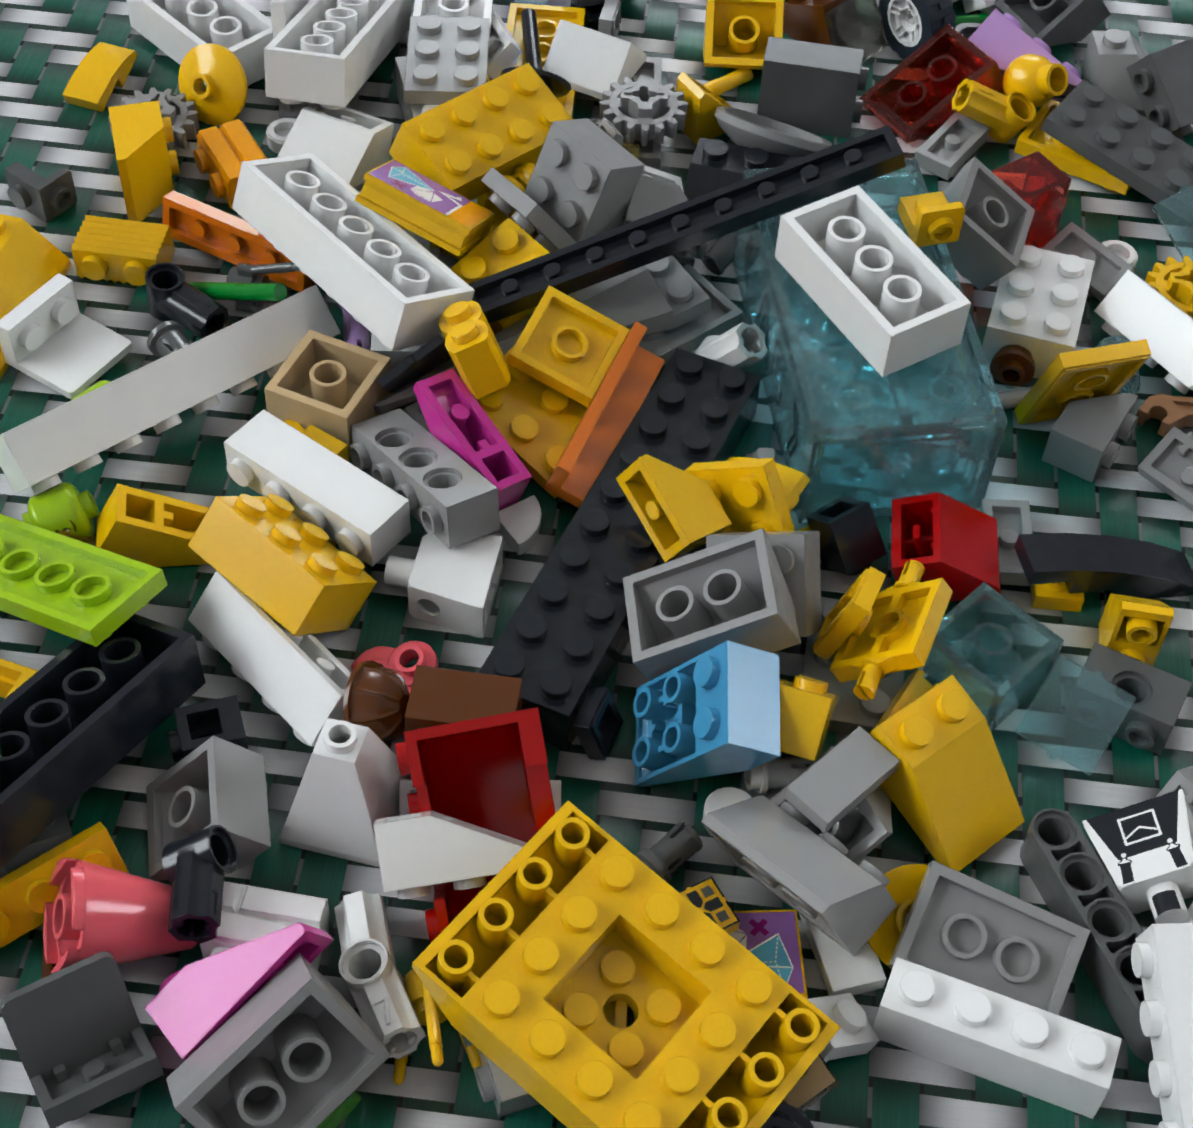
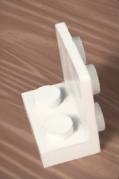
(57, 342)

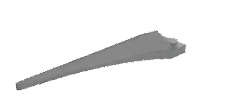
(654, 295)

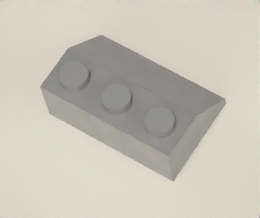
(706, 599)
(804, 869)
(279, 1057)

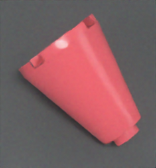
(106, 912)

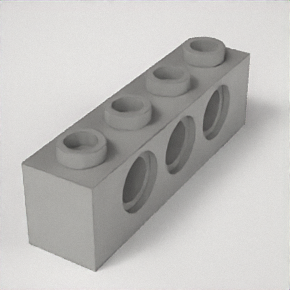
(440, 486)

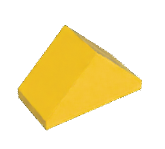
(700, 109)

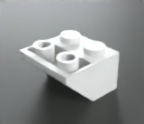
(341, 139)

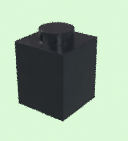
(847, 535)

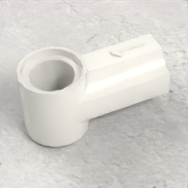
(736, 347)

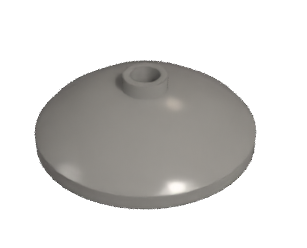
(767, 133)

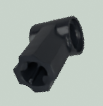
(178, 301)
(197, 873)

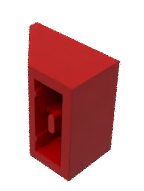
(948, 540)

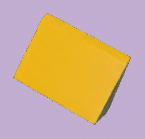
(739, 32)

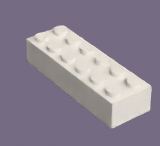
(332, 49)
(348, 249)

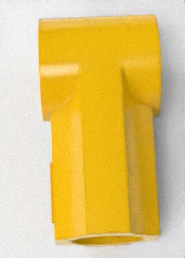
(1001, 113)

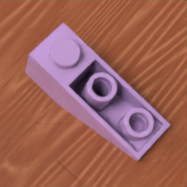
(1004, 41)

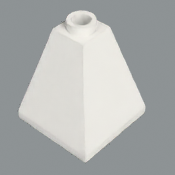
(343, 792)

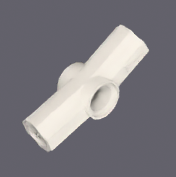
(367, 950)

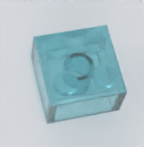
(992, 652)

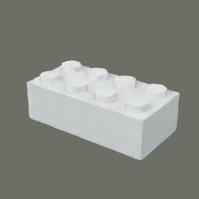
(184, 24)
(871, 280)

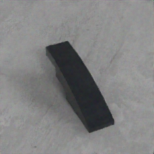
(1105, 565)

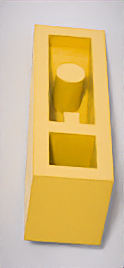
(149, 527)

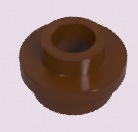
(1013, 365)

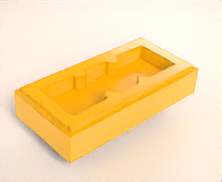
(849, 614)

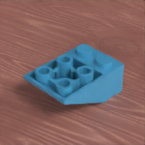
(708, 716)

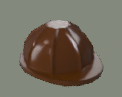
(376, 700)

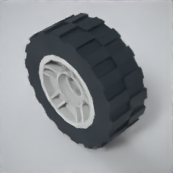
(914, 22)

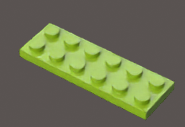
(70, 582)

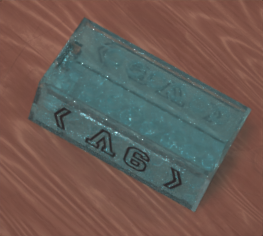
(837, 416)

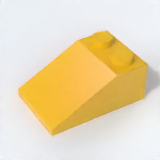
(949, 775)

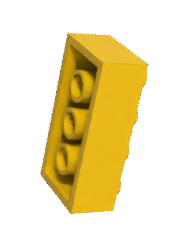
(479, 130)

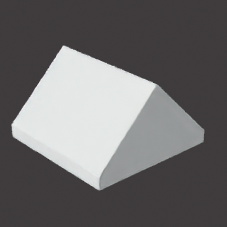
(591, 58)

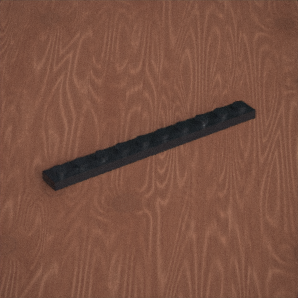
(690, 223)

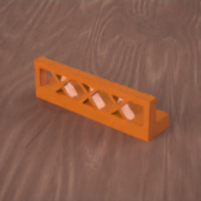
(225, 237)
(605, 419)

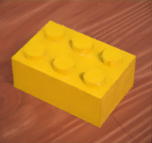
(282, 563)

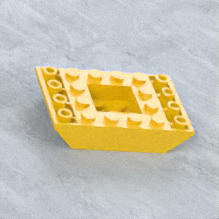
(594, 925)

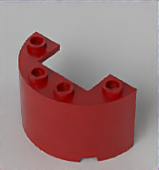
(483, 774)

